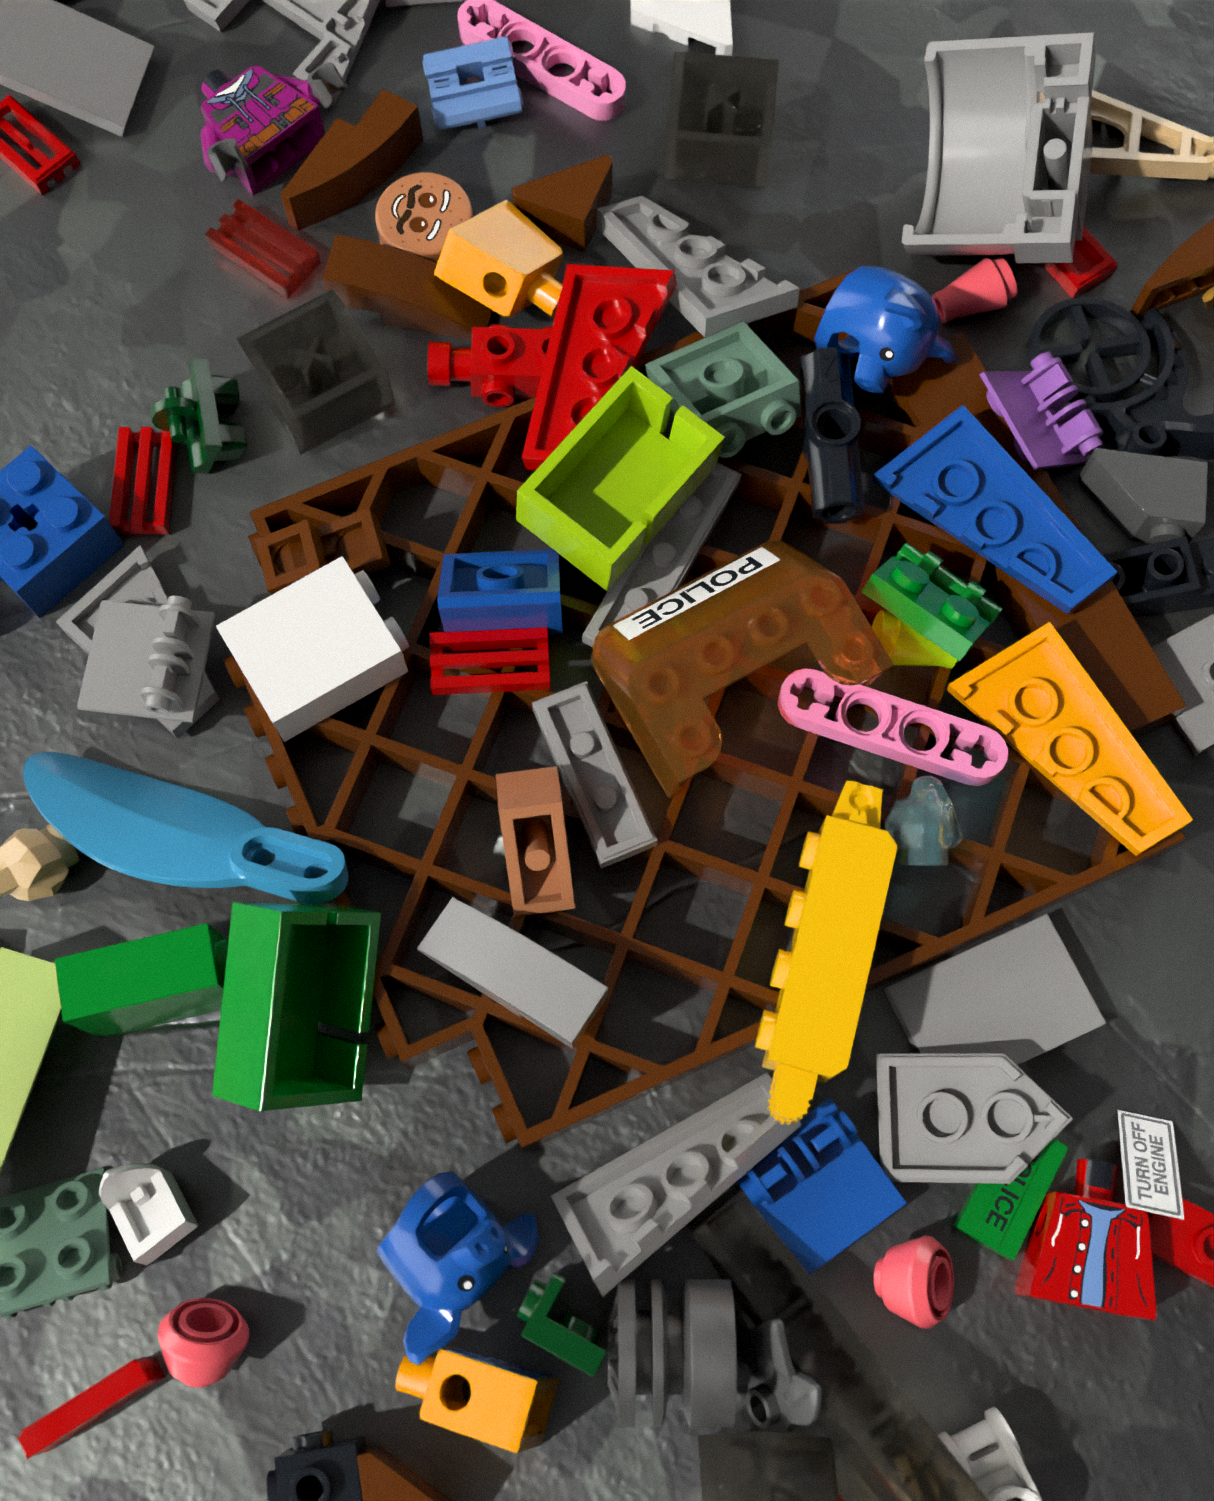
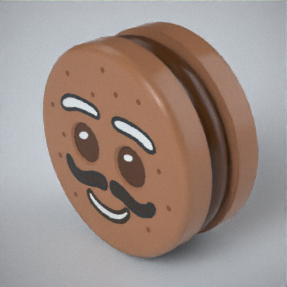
(419, 212)

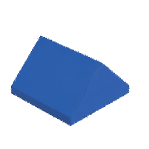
(501, 591)

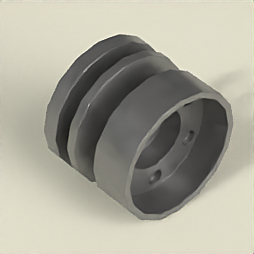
(675, 1353)

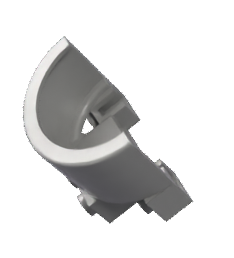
(1000, 162)

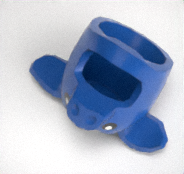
(889, 326)
(449, 1256)

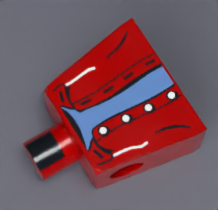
(1090, 1249)

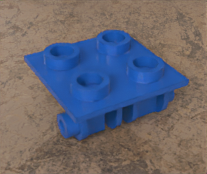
(821, 1188)

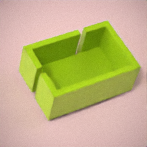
(617, 478)

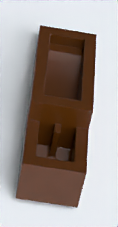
(353, 160)
(400, 289)

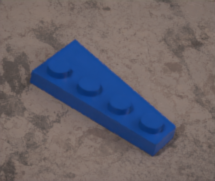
(992, 506)

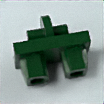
(192, 416)

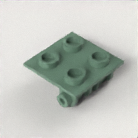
(54, 1244)

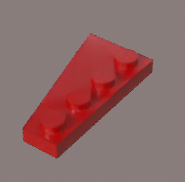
(595, 338)

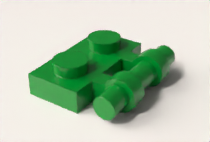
(933, 600)

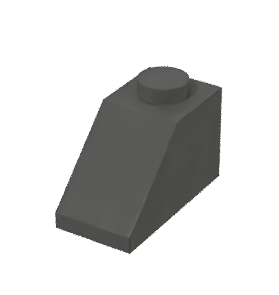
(1148, 494)

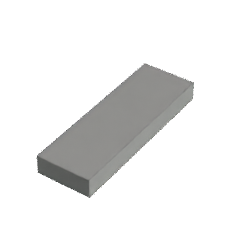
(594, 774)

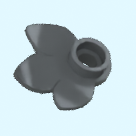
(775, 1393)

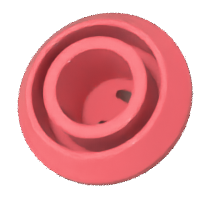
(916, 1281)
(202, 1340)

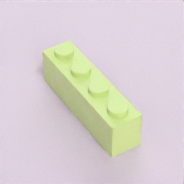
(27, 1023)

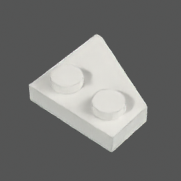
(687, 19)

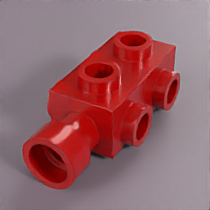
(500, 364)

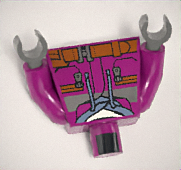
(263, 121)

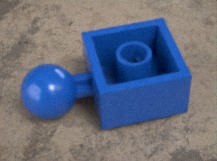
(48, 533)

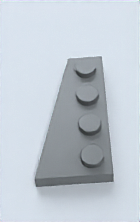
(710, 285)
(661, 1185)

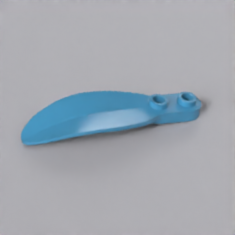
(176, 832)

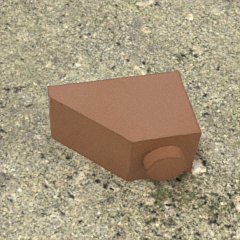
(535, 841)

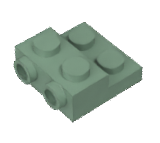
(730, 385)

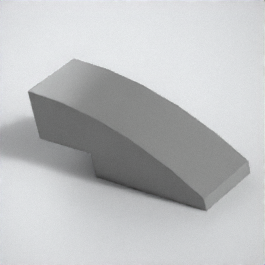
(514, 971)

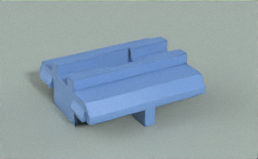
(478, 101)

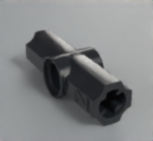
(831, 463)

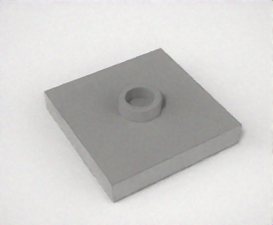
(1190, 665)

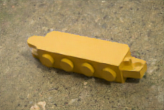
(829, 953)

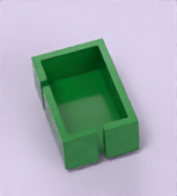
(281, 980)

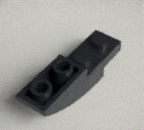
(1165, 576)

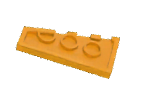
(1072, 735)

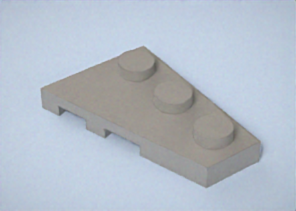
(129, 583)

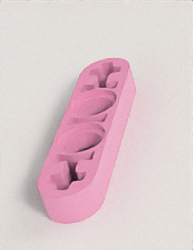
(547, 52)
(889, 737)

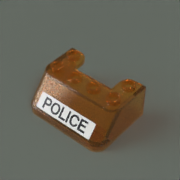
(717, 632)

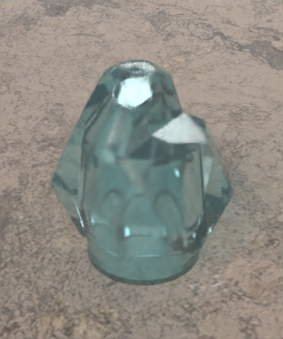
(924, 824)

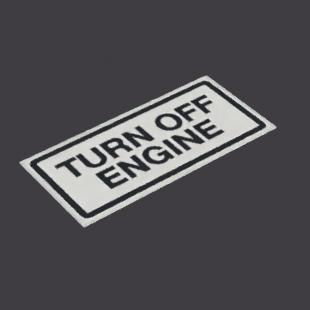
(1150, 1165)

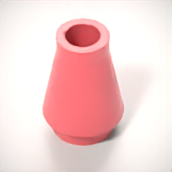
(977, 291)

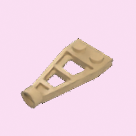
(1192, 150)

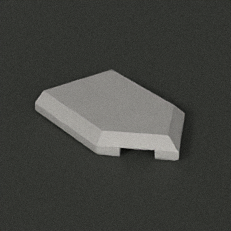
(960, 1117)

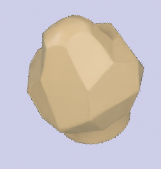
(35, 863)

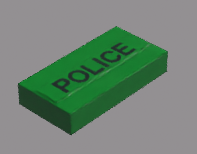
(1003, 1213)

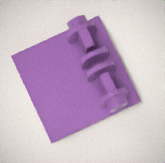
(1031, 406)

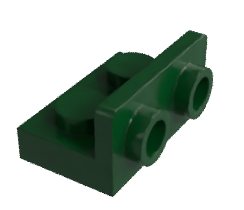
(570, 1338)

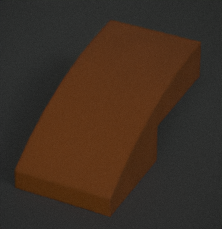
(303, 548)

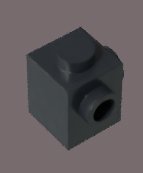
(317, 1469)

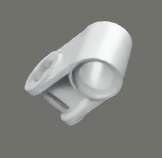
(997, 1468)

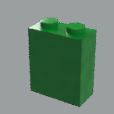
(143, 981)

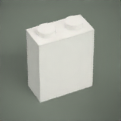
(315, 647)

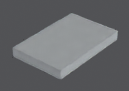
(71, 61)
(998, 997)

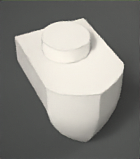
(146, 1209)

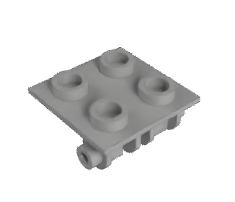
(147, 660)

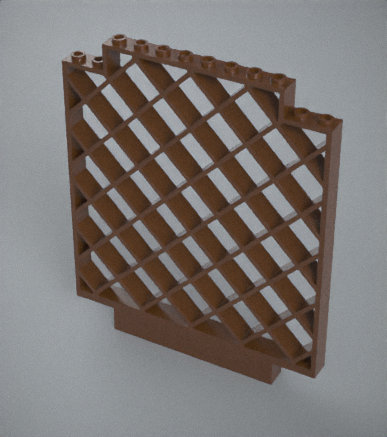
(1097, 633)

